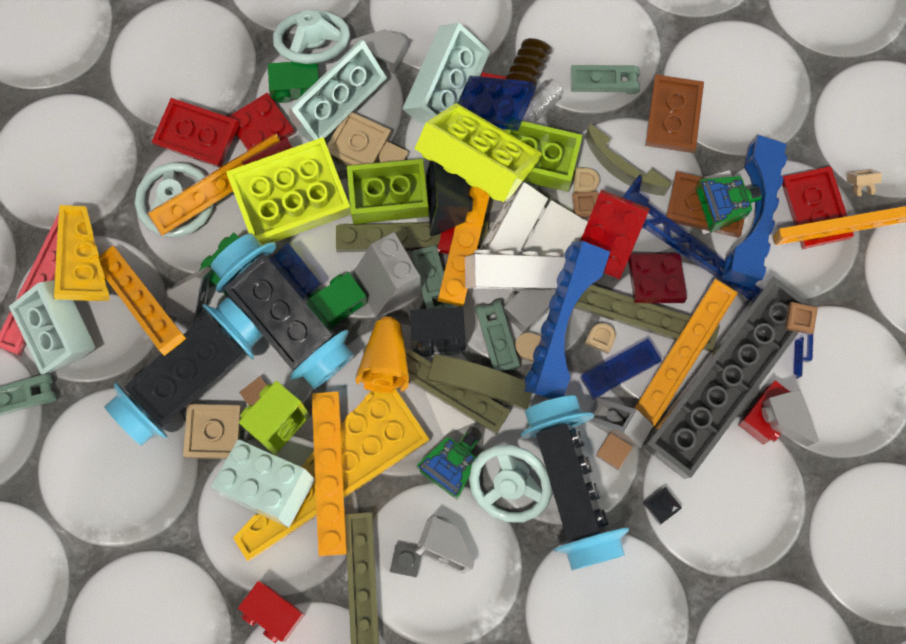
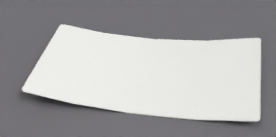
(554, 232)

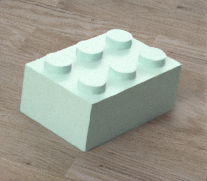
(263, 483)

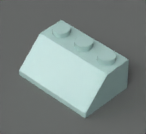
(51, 328)

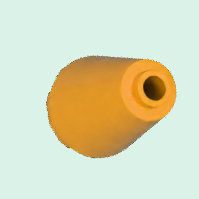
(384, 359)

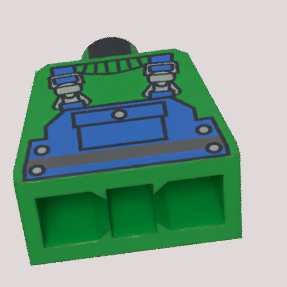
(725, 200)
(450, 464)

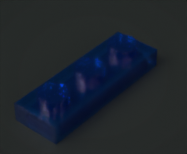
(620, 369)

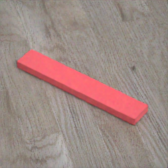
(41, 271)

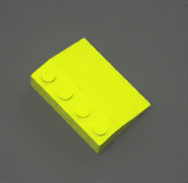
(477, 151)
(289, 192)

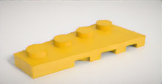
(77, 258)

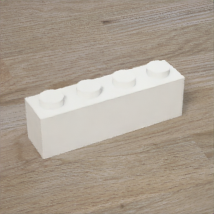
(515, 221)
(512, 271)

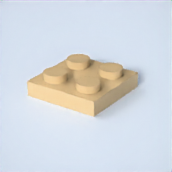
(357, 141)
(211, 430)

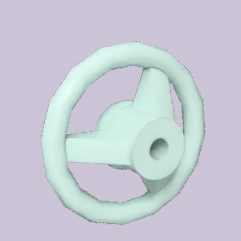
(312, 32)
(167, 189)
(511, 482)

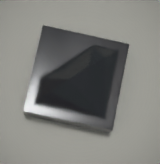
(662, 505)

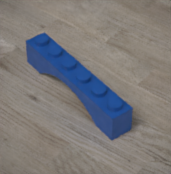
(764, 167)
(549, 371)

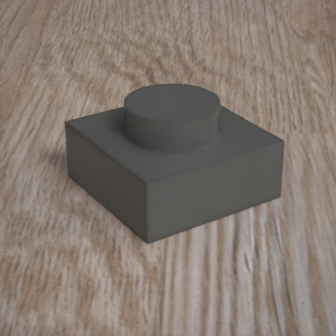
(405, 561)

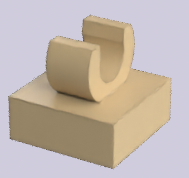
(864, 178)

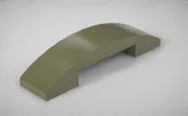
(651, 182)
(480, 380)

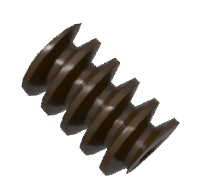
(529, 61)

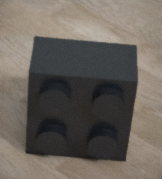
(438, 331)

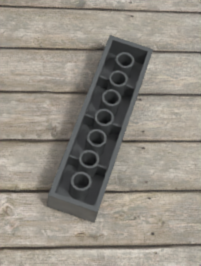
(725, 381)

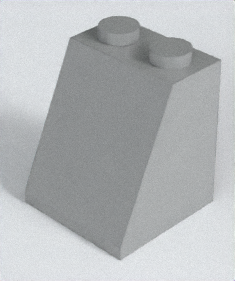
(387, 275)

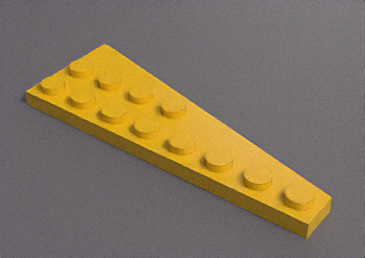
(373, 440)

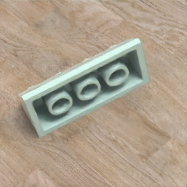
(445, 72)
(336, 93)

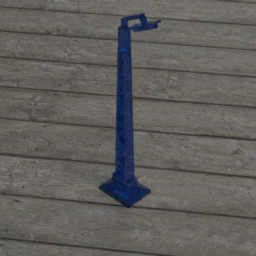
(633, 195)

